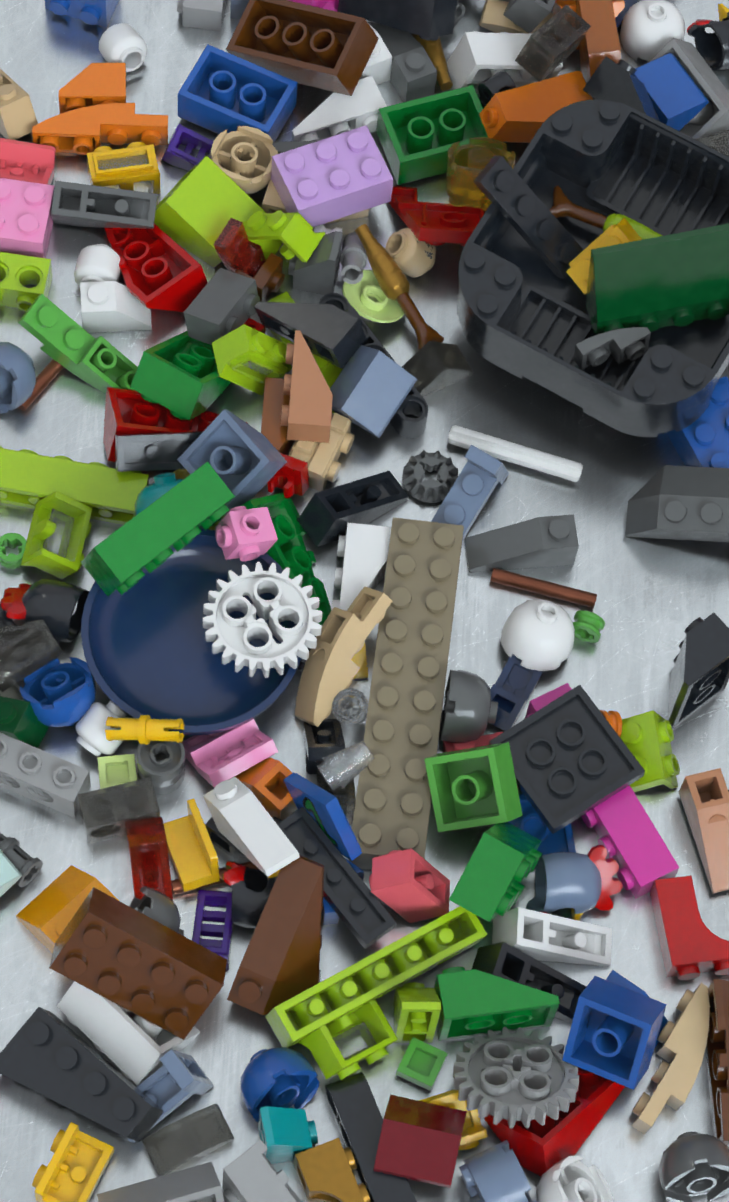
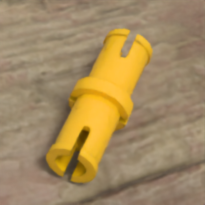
(145, 729)

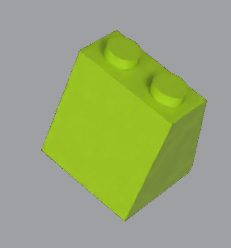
(200, 209)

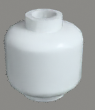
(123, 45)
(97, 264)
(93, 726)

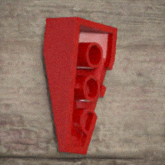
(156, 268)
(131, 414)
(545, 1145)

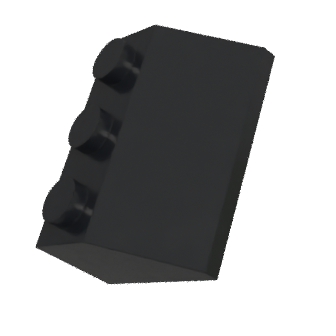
(699, 668)

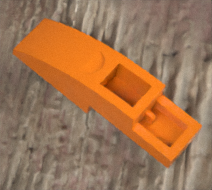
(87, 127)

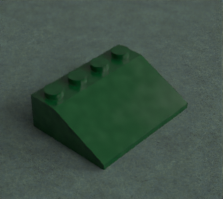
(660, 281)

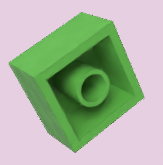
(473, 787)

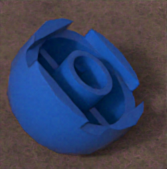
(60, 692)
(277, 1080)

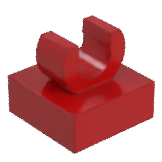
(291, 477)

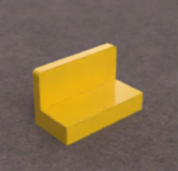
(192, 850)

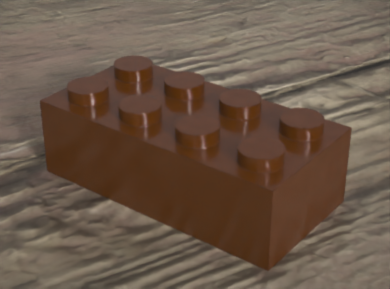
(305, 43)
(138, 963)

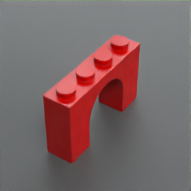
(683, 937)

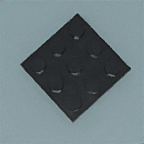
(568, 759)

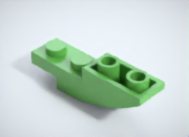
(76, 349)

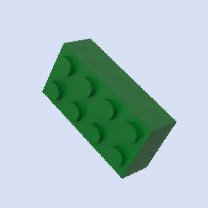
(151, 534)

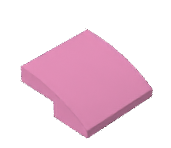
(229, 752)

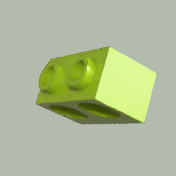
(20, 271)

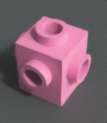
(245, 533)

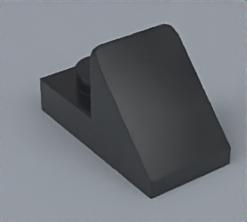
(321, 742)

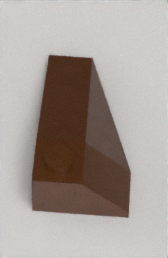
(286, 941)
(718, 1056)

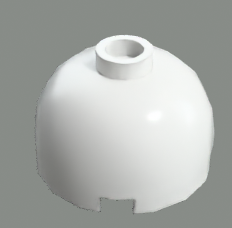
(650, 27)
(538, 634)
(573, 1182)

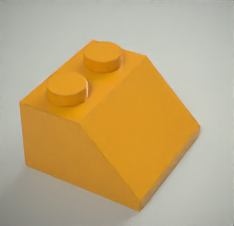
(57, 904)

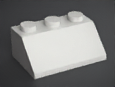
(121, 1034)

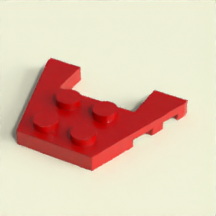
(435, 221)

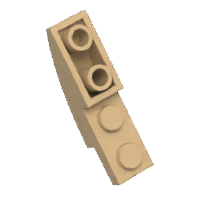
(330, 664)
(684, 1050)

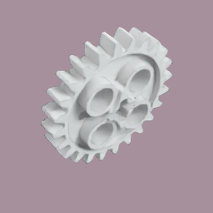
(234, 635)

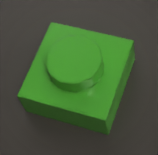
(421, 1063)

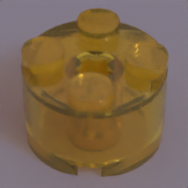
(466, 163)

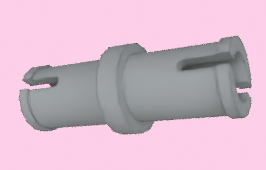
(353, 259)

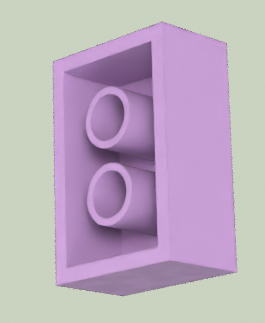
(332, 177)

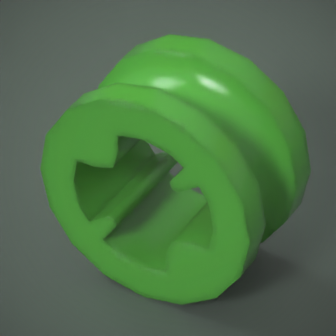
(12, 540)
(588, 626)

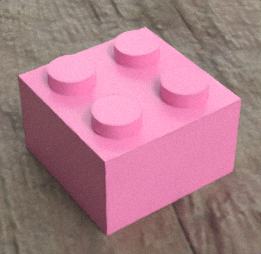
(25, 217)

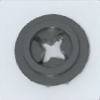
(429, 490)

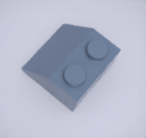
(237, 455)

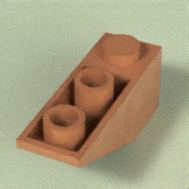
(310, 396)
(707, 811)

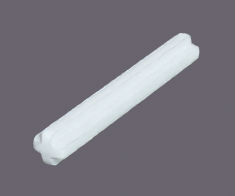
(516, 453)

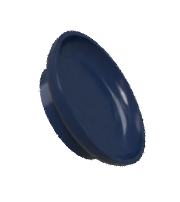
(153, 649)

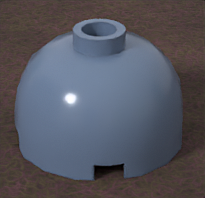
(16, 377)

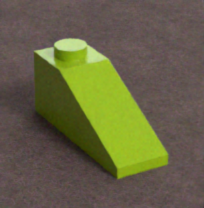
(415, 1012)

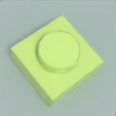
(116, 770)

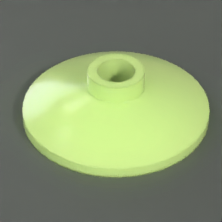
(371, 301)

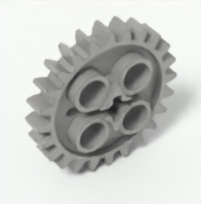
(515, 1077)

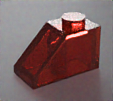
(148, 856)

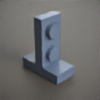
(471, 489)
(174, 1082)

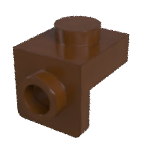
(269, 276)

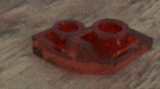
(237, 250)

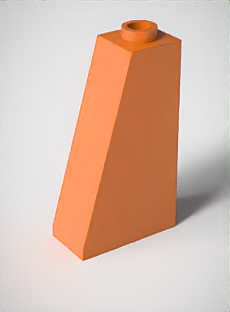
(521, 111)

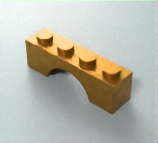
(328, 1174)

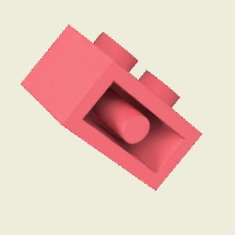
(410, 885)

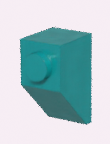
(285, 1132)

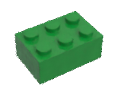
(423, 129)
(496, 870)

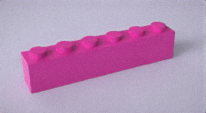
(624, 829)

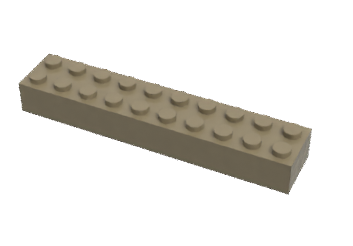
(407, 688)

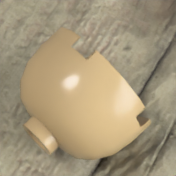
(245, 157)

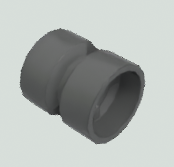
(163, 763)

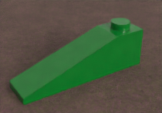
(290, 547)

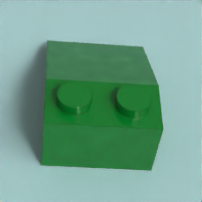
(180, 376)
(484, 1002)

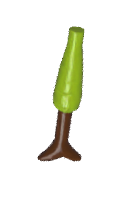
(565, 208)

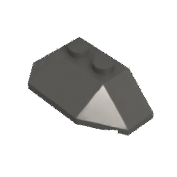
(682, 505)

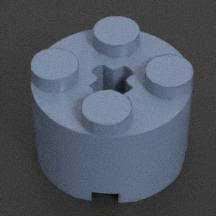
(496, 1176)

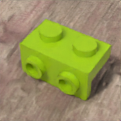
(649, 741)

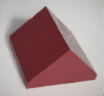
(419, 1141)

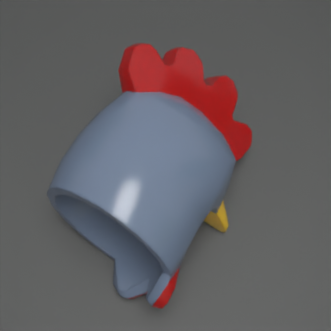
(575, 882)

